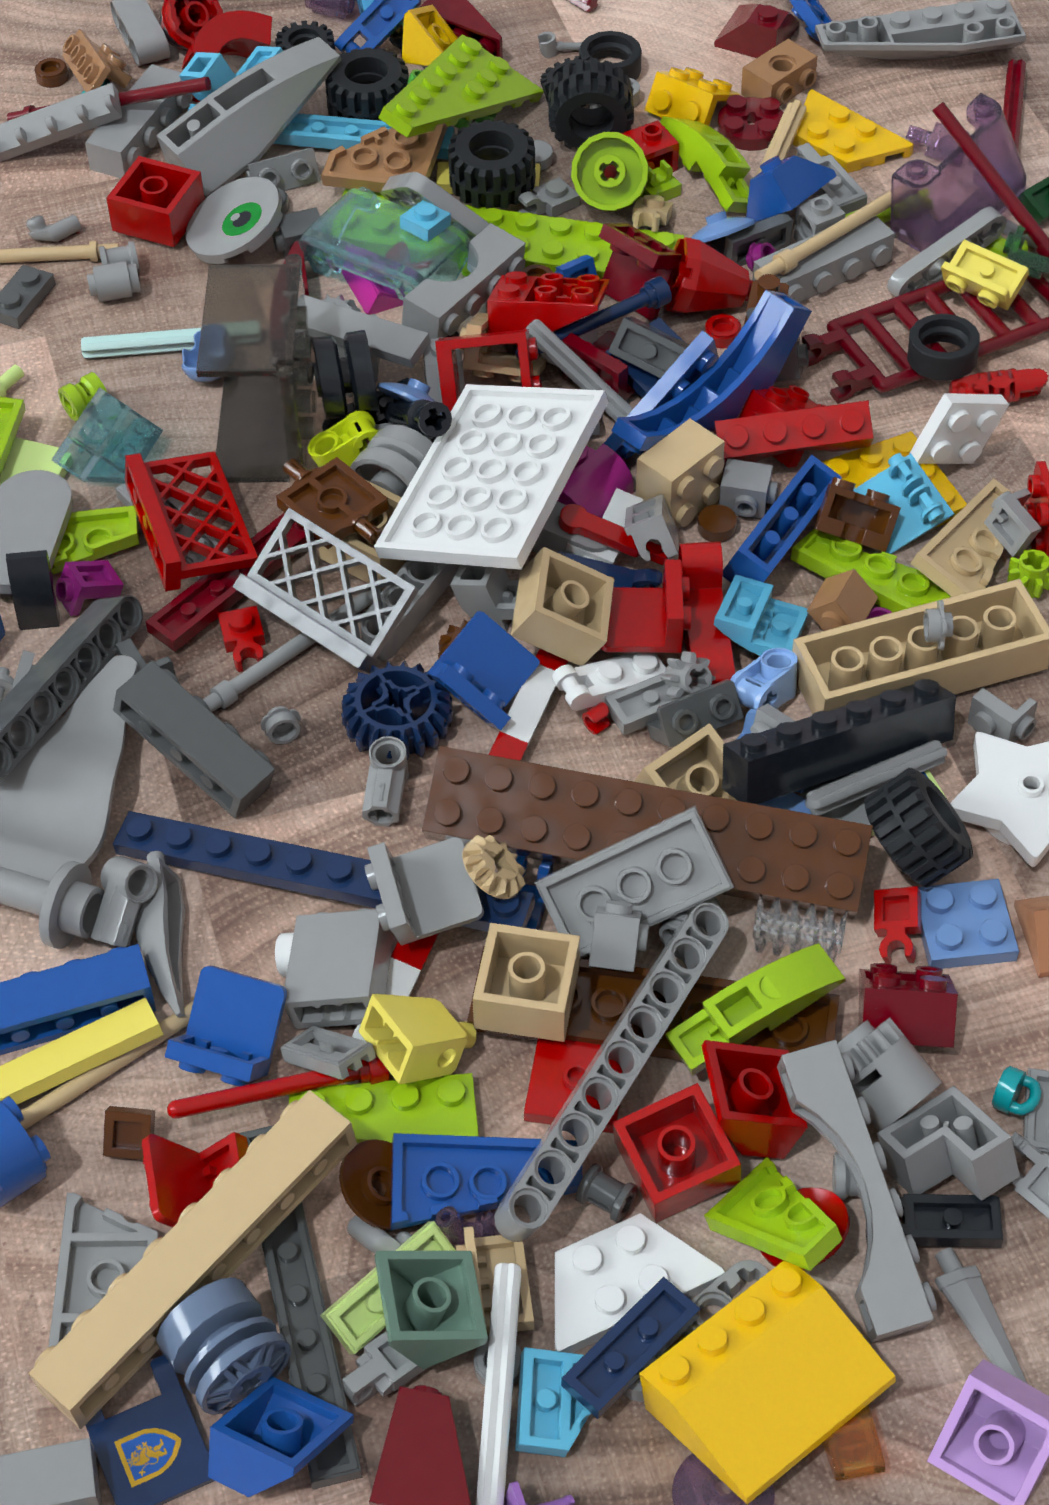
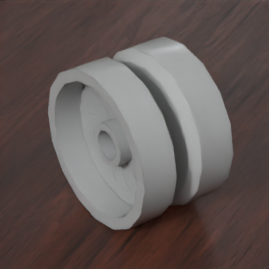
(392, 458)

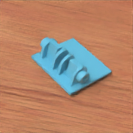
(916, 495)

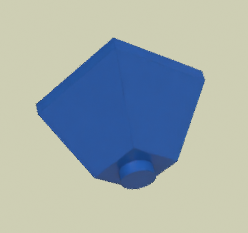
(784, 185)
(271, 1436)

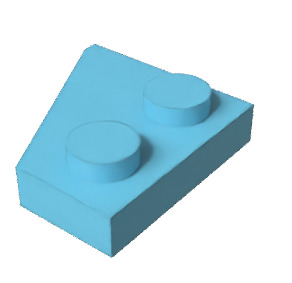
(547, 1412)

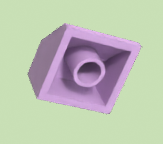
(996, 1436)

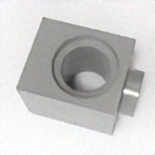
(816, 216)

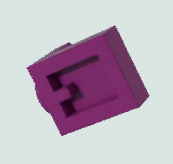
(86, 581)

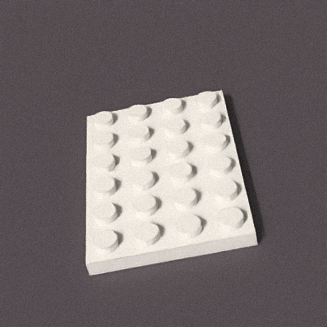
(492, 476)

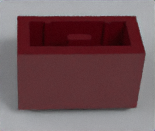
(917, 1002)

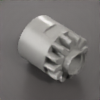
(887, 1071)

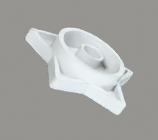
(1009, 794)

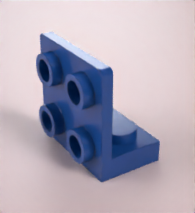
(484, 669)

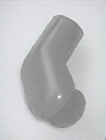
(52, 232)

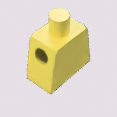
(415, 1036)

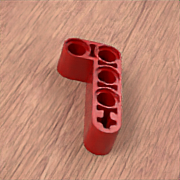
(705, 570)

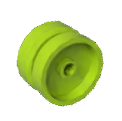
(589, 168)

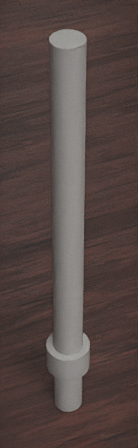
(227, 692)

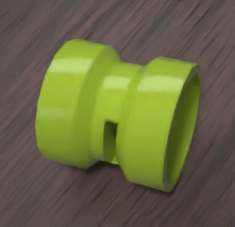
(77, 397)

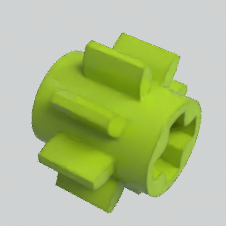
(1031, 570)

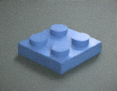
(966, 924)

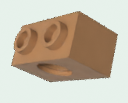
(780, 73)

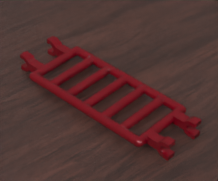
(870, 375)

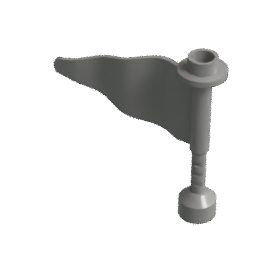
(60, 809)

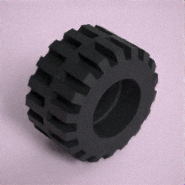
(364, 83)
(589, 84)
(491, 164)
(918, 827)

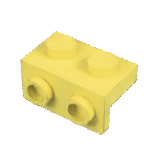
(984, 275)

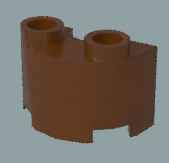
(856, 516)

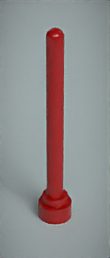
(370, 1072)

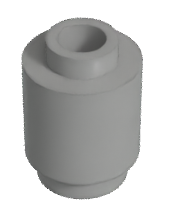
(114, 281)

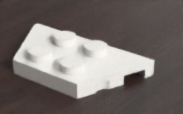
(613, 1270)

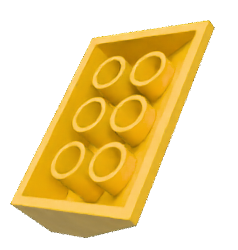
(765, 1380)

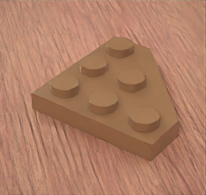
(380, 156)

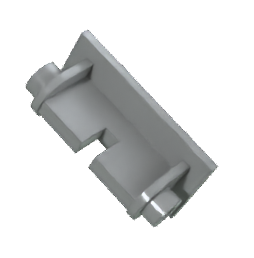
(287, 170)

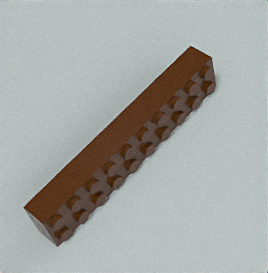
(574, 814)

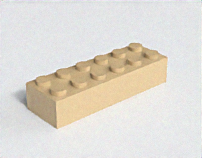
(993, 640)

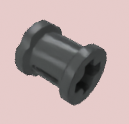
(606, 1192)

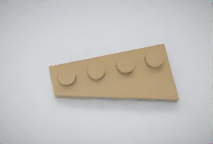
(965, 549)

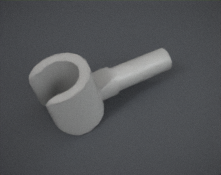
(550, 48)

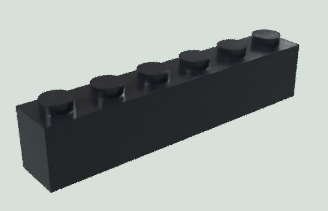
(836, 741)

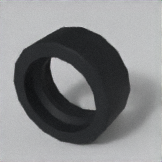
(614, 45)
(943, 365)

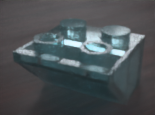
(103, 437)

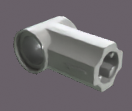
(385, 782)
(122, 899)

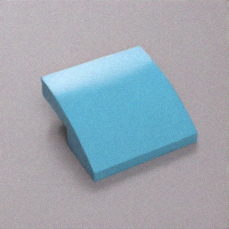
(756, 619)

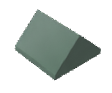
(430, 1304)

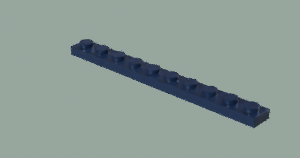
(281, 865)

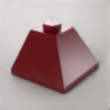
(756, 29)

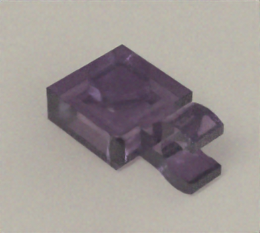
(938, 143)

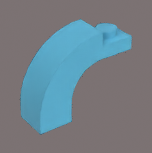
(217, 69)

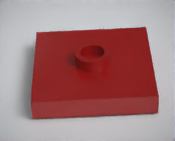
(554, 1076)

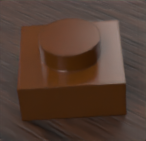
(125, 1130)

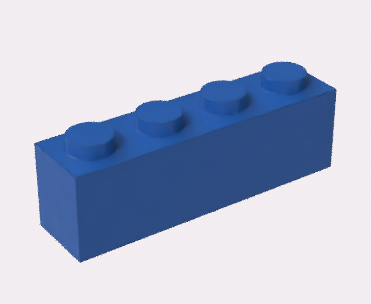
(782, 523)
(70, 996)

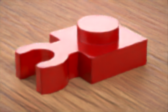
(242, 634)
(896, 917)

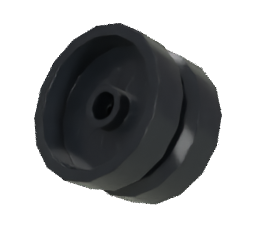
(344, 375)

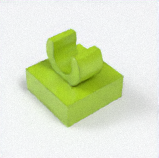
(662, 182)

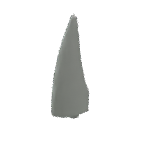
(161, 931)

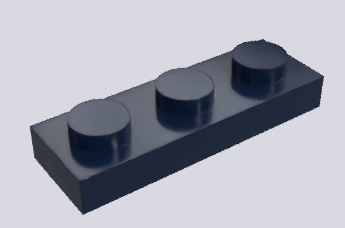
(630, 1347)

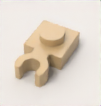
(651, 212)

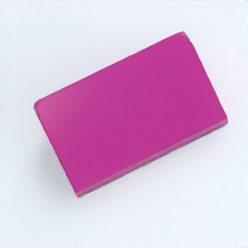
(371, 295)

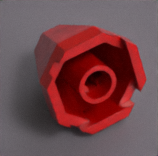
(706, 280)

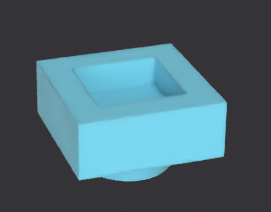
(425, 220)

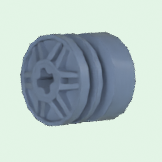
(222, 1344)

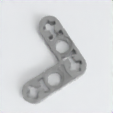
(414, 187)

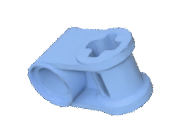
(768, 679)

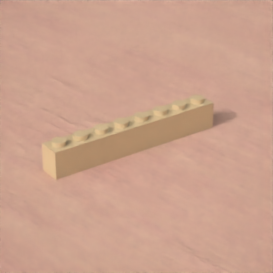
(204, 1246)

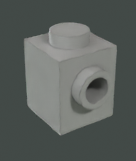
(748, 488)
(617, 936)

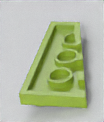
(893, 583)
(421, 1107)

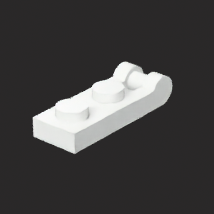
(590, 683)

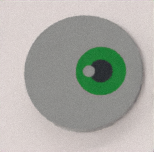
(234, 219)

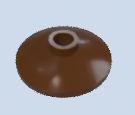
(361, 1170)

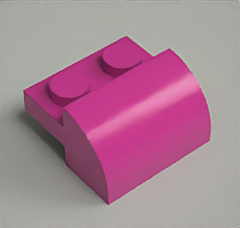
(596, 480)

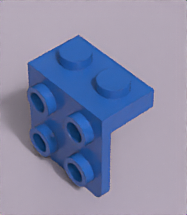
(230, 1026)

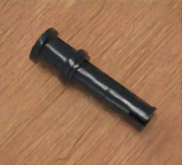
(417, 416)

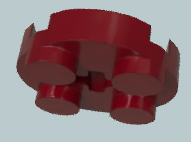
(740, 111)

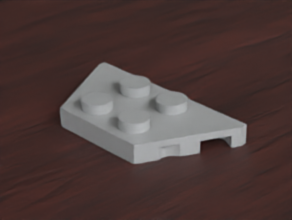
(92, 1255)

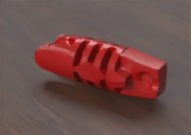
(1009, 383)

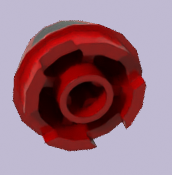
(184, 19)

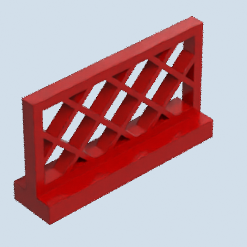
(156, 517)

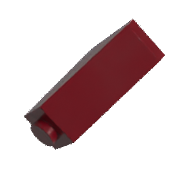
(421, 1453)

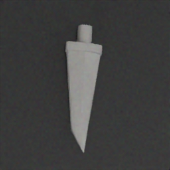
(972, 1303)

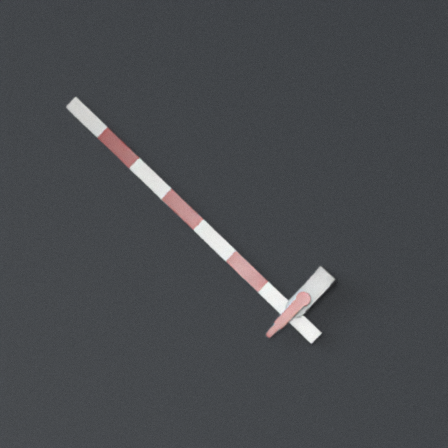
(573, 532)

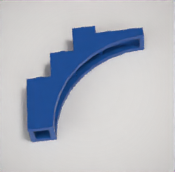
(720, 393)

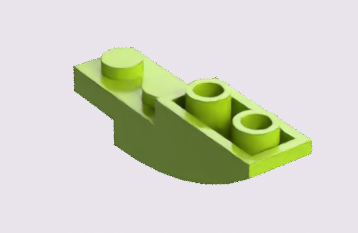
(715, 156)
(756, 1002)

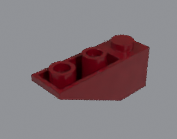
(466, 20)

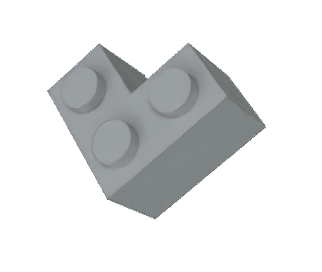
(948, 1139)

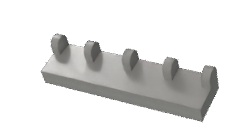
(59, 121)

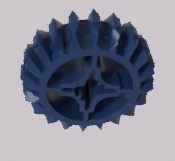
(397, 704)

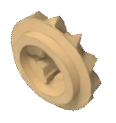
(479, 861)

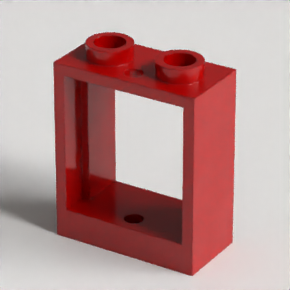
(448, 365)

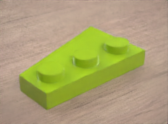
(774, 1218)

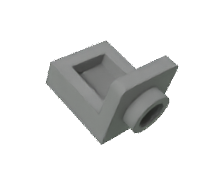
(999, 719)

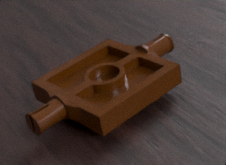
(333, 499)

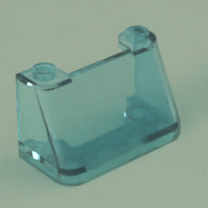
(366, 239)

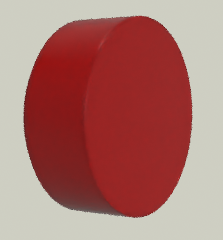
(722, 329)

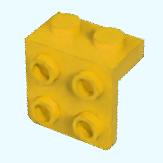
(686, 95)

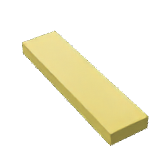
(78, 1052)

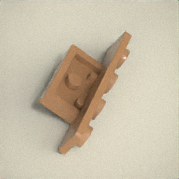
(94, 63)

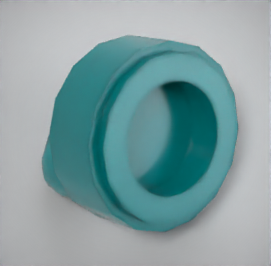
(1009, 1089)

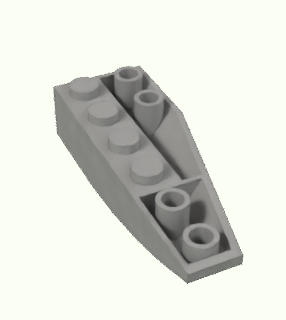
(926, 32)
(246, 114)

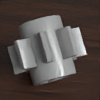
(687, 675)

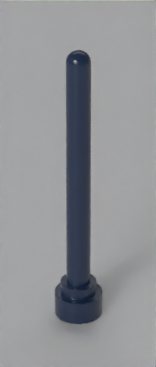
(653, 294)

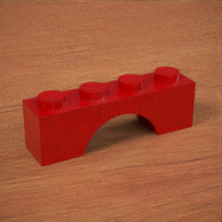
(817, 428)

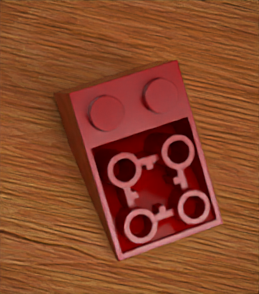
(548, 298)

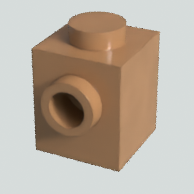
(842, 601)

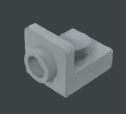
(1012, 522)

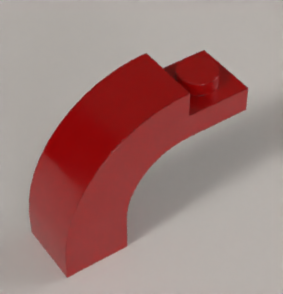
(231, 34)

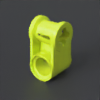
(343, 439)

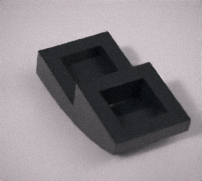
(33, 590)

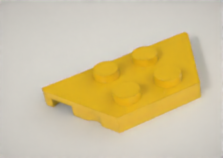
(847, 135)

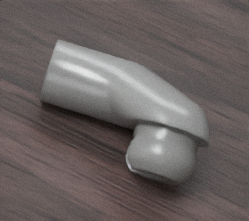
(375, 1238)

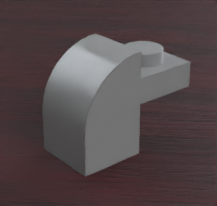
(486, 591)

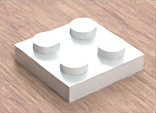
(959, 428)

